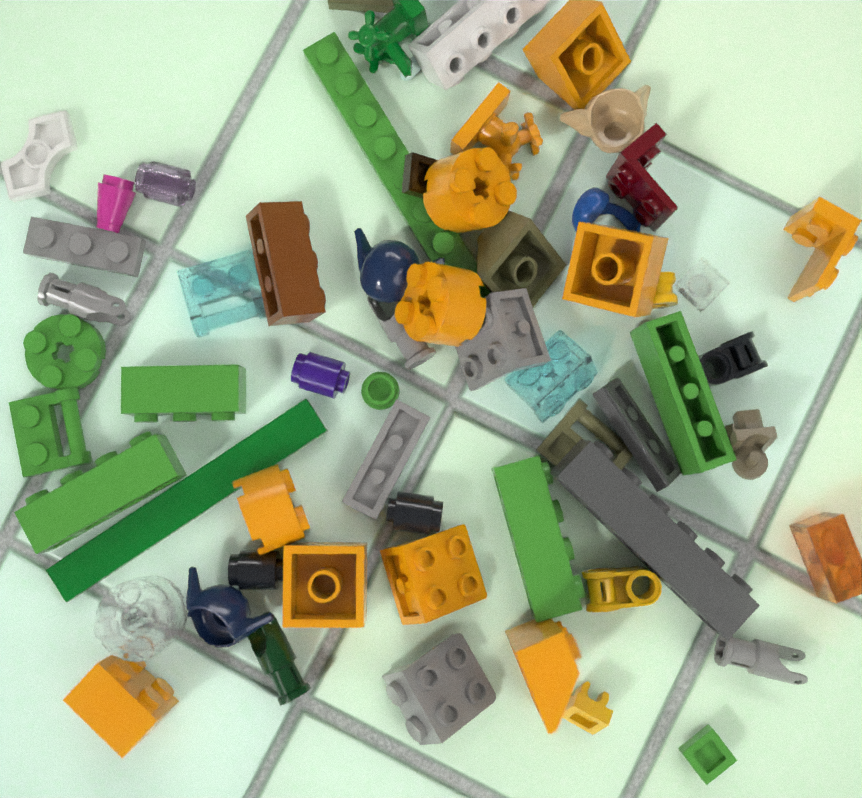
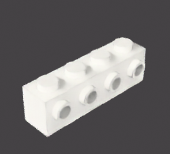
(468, 36)

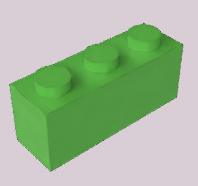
(183, 392)

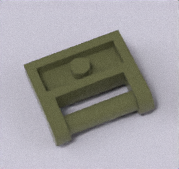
(563, 438)

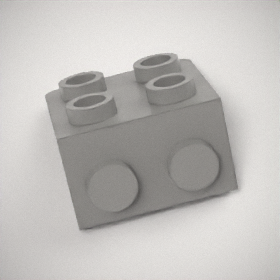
(440, 690)

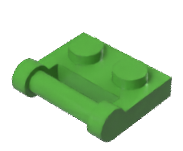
(39, 435)

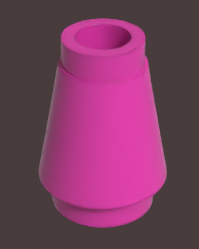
(113, 202)

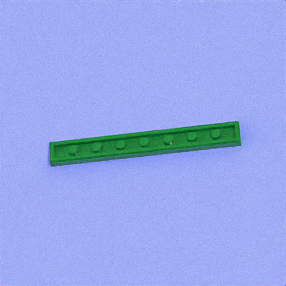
(185, 501)

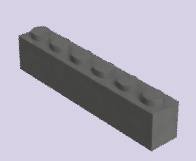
(655, 538)

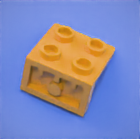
(832, 236)
(433, 575)

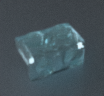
(554, 383)

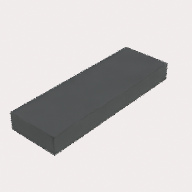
(637, 434)

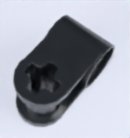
(733, 359)

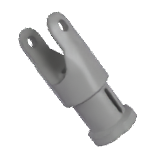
(82, 300)
(413, 351)
(759, 658)

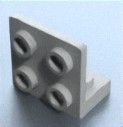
(505, 343)

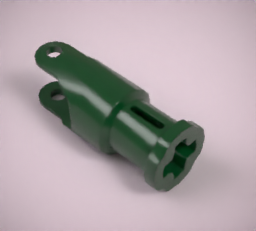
(277, 661)

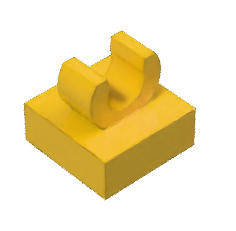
(586, 712)

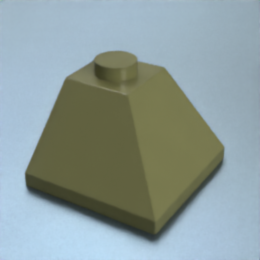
(517, 257)

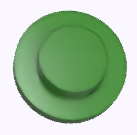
(380, 390)

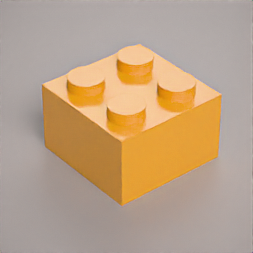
(614, 269)
(325, 585)
(121, 702)

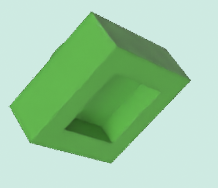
(707, 754)

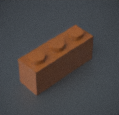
(285, 262)

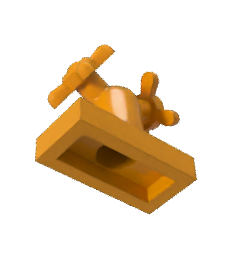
(492, 132)

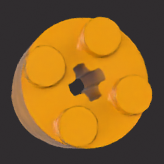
(468, 190)
(441, 304)
(269, 508)

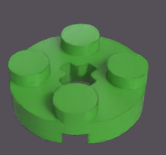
(44, 343)

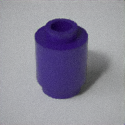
(320, 374)

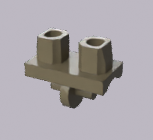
(749, 443)

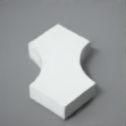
(30, 170)

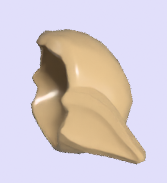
(611, 118)

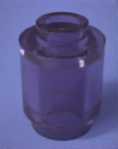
(165, 183)

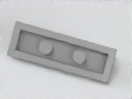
(84, 246)
(386, 459)

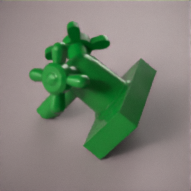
(381, 40)

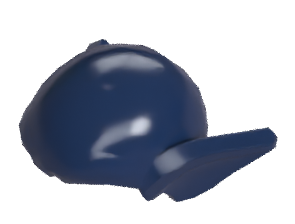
(385, 267)
(221, 613)

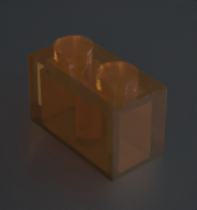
(829, 556)

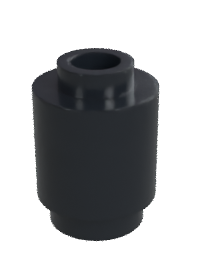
(414, 513)
(255, 571)

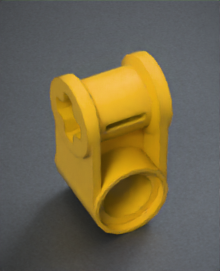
(617, 588)

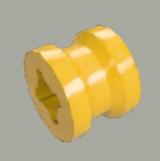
(664, 294)

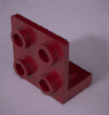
(633, 183)

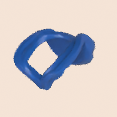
(596, 203)

